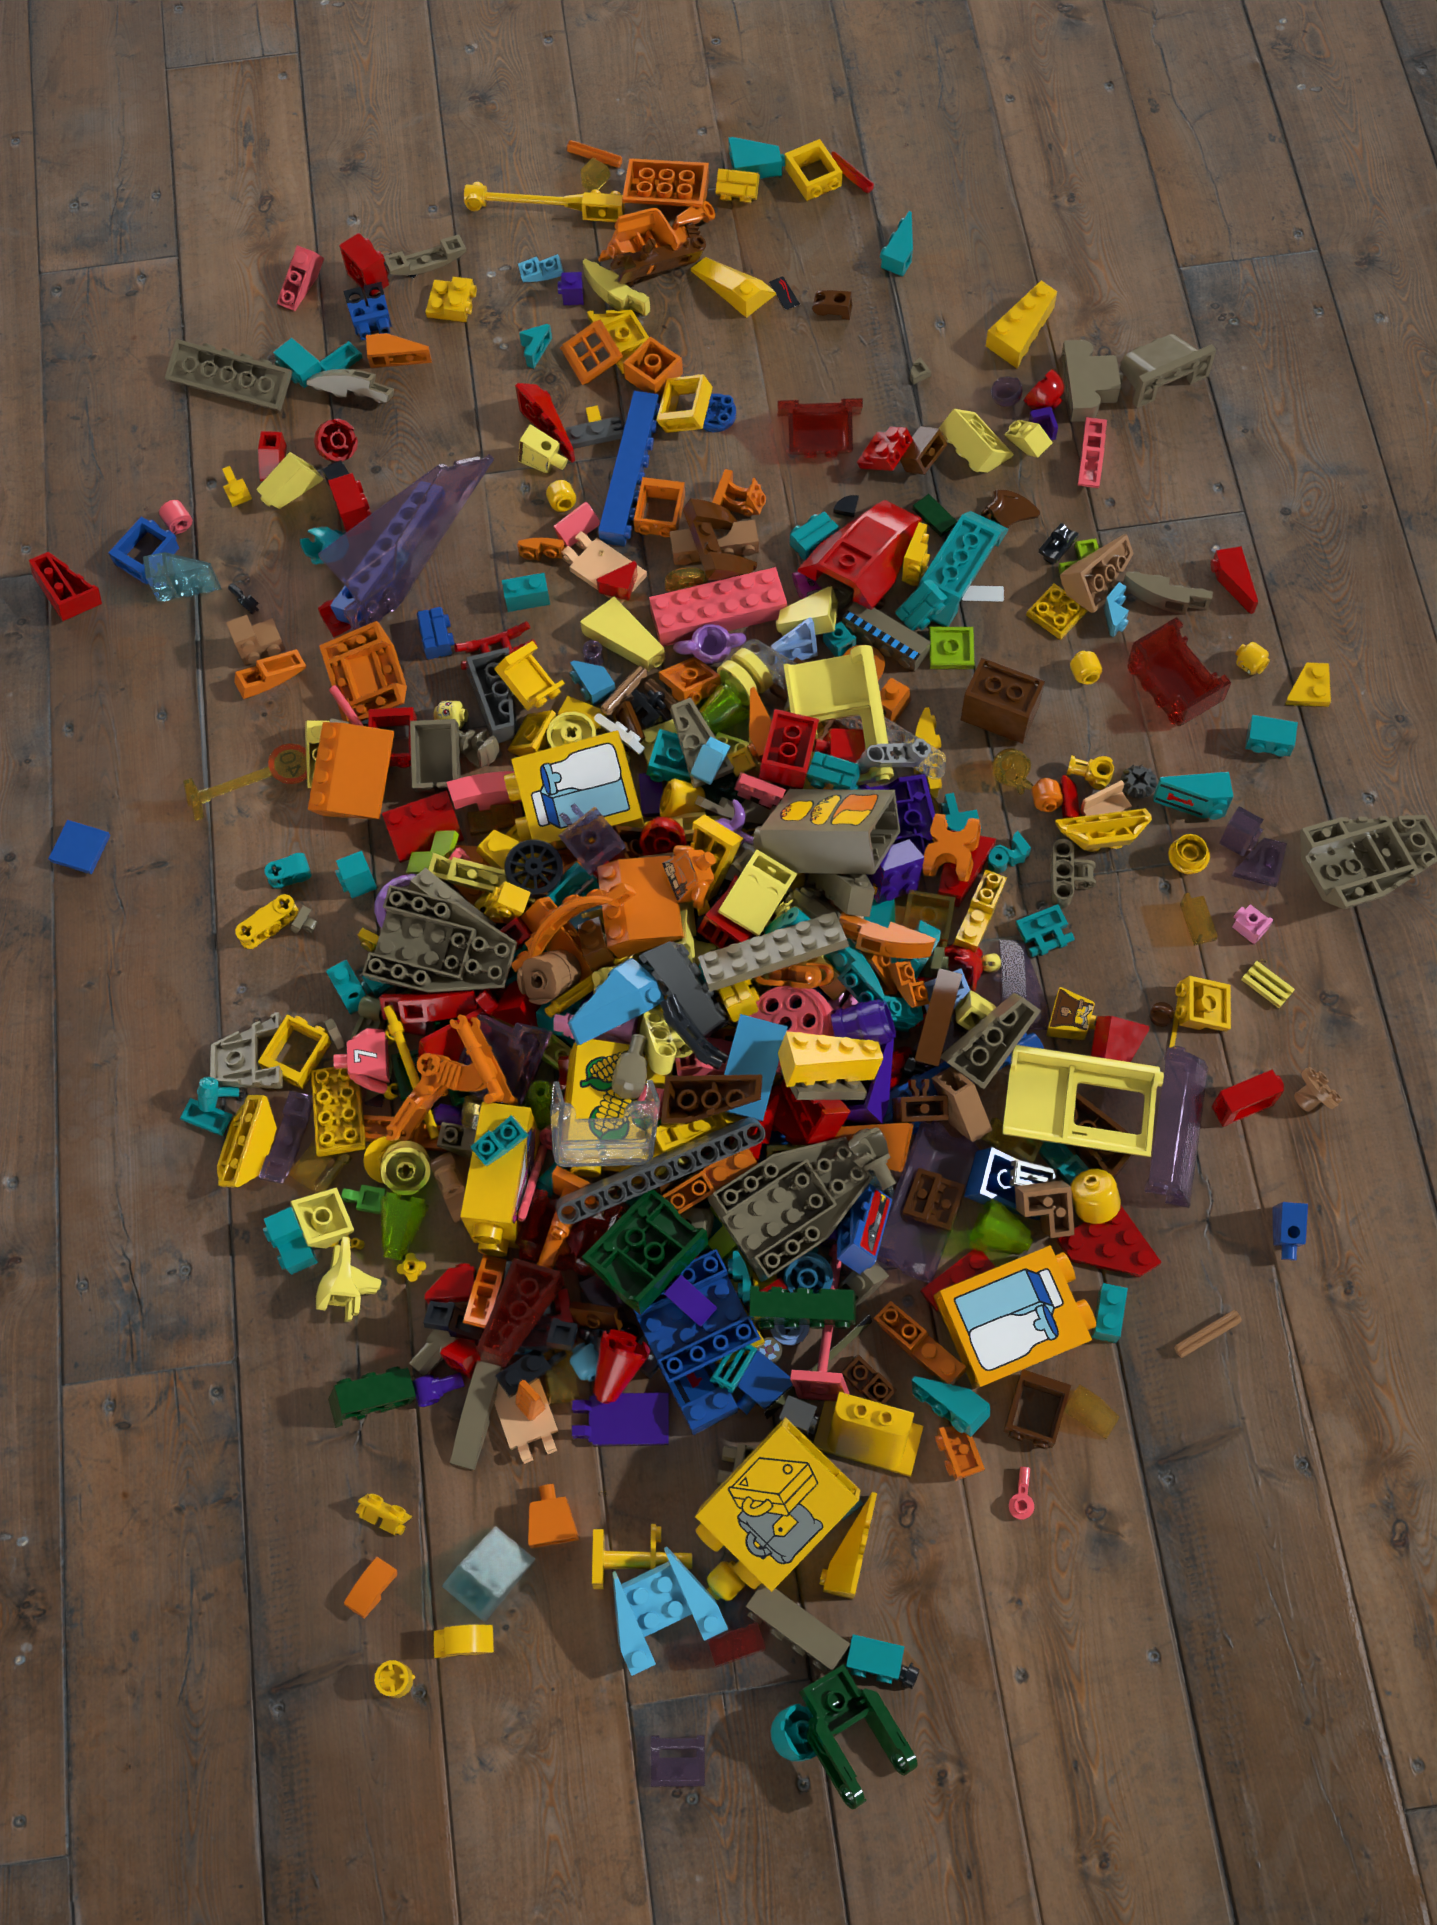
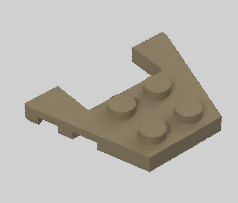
(236, 1058)

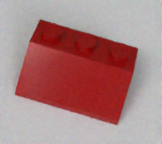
(415, 824)
(446, 1040)

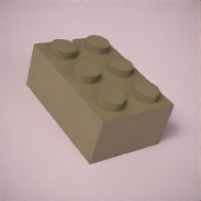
(434, 754)

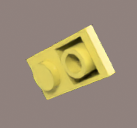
(1028, 437)

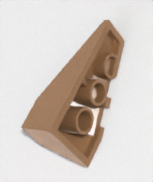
(1096, 574)

